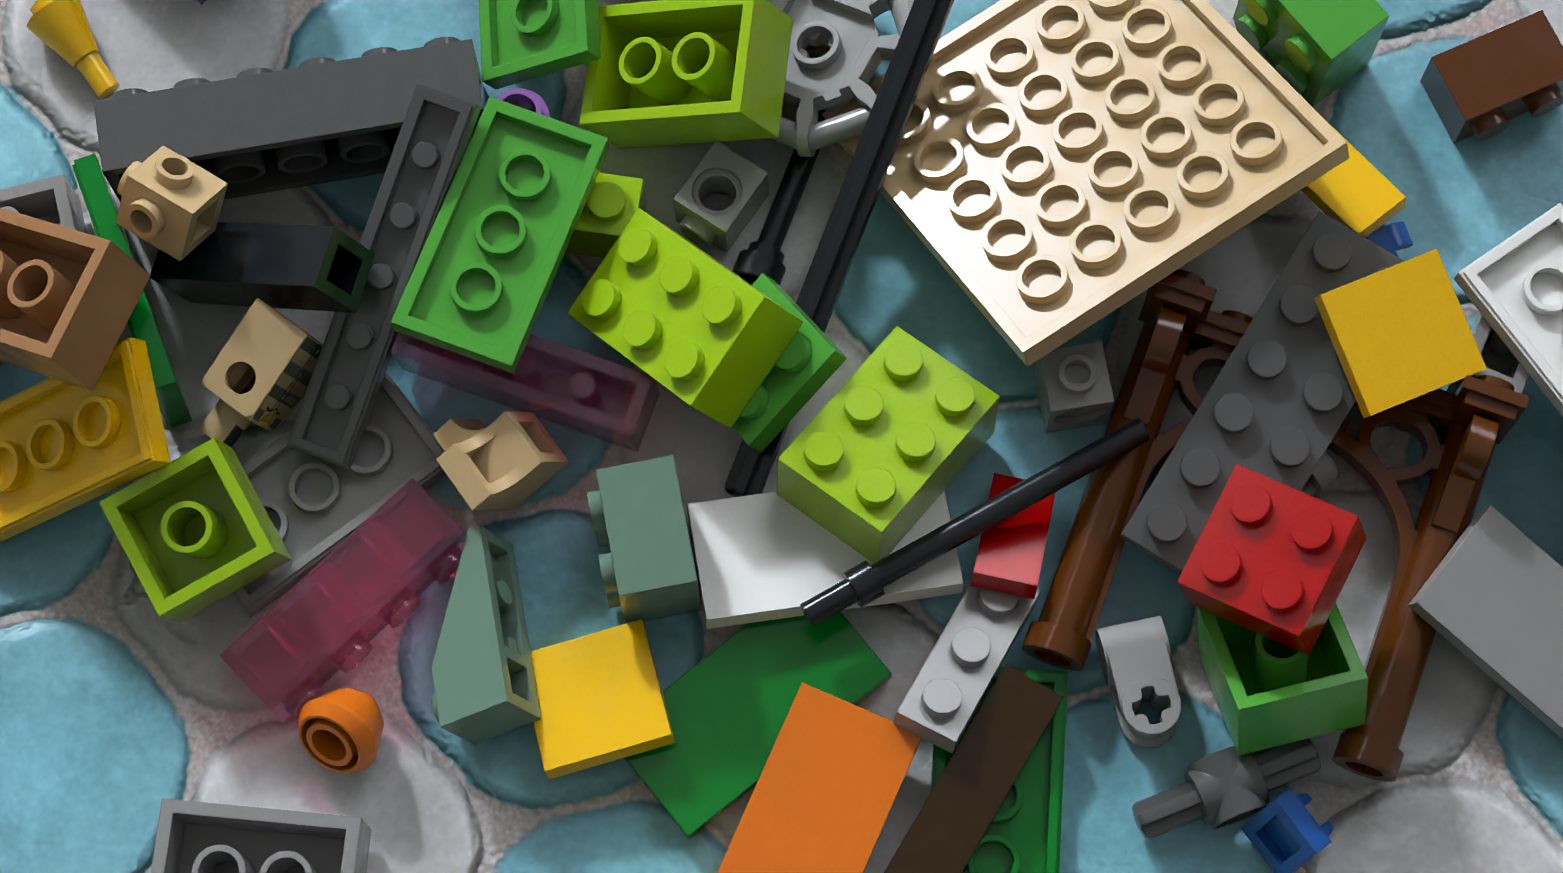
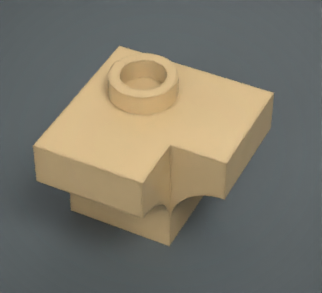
(498, 462)

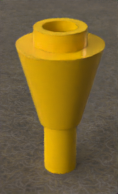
(69, 34)

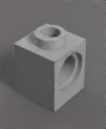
(724, 173)
(1074, 387)

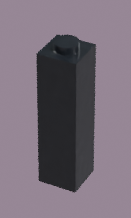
(275, 262)

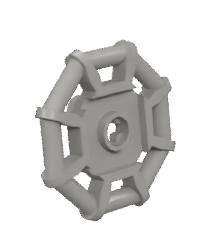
(838, 75)

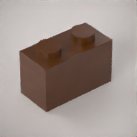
(1497, 78)

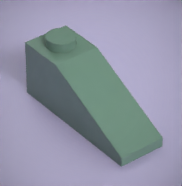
(483, 648)

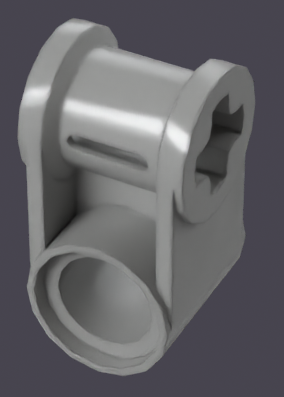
(1140, 670)

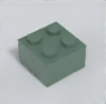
(649, 540)

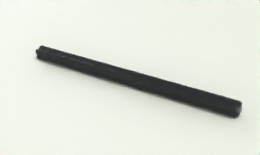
(855, 202)

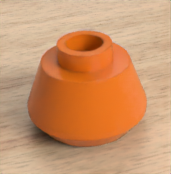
(341, 730)

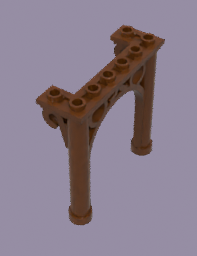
(1470, 420)

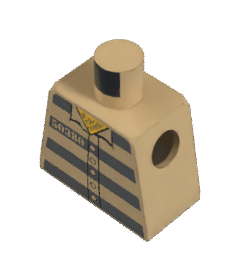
(259, 374)

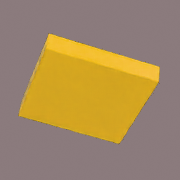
(1400, 333)
(598, 700)

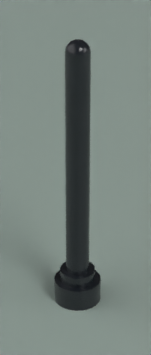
(765, 254)

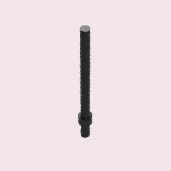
(866, 581)

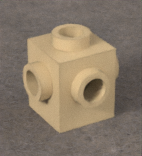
(170, 202)

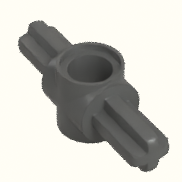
(1225, 787)

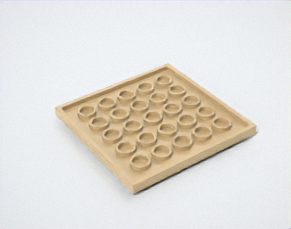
(1092, 155)

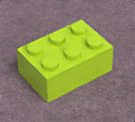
(687, 72)
(684, 318)
(887, 445)

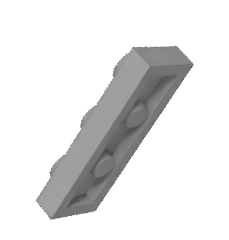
(963, 665)

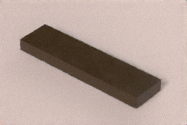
(977, 776)

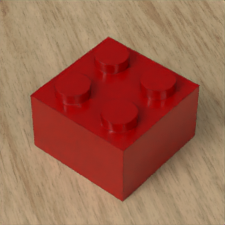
(1272, 559)

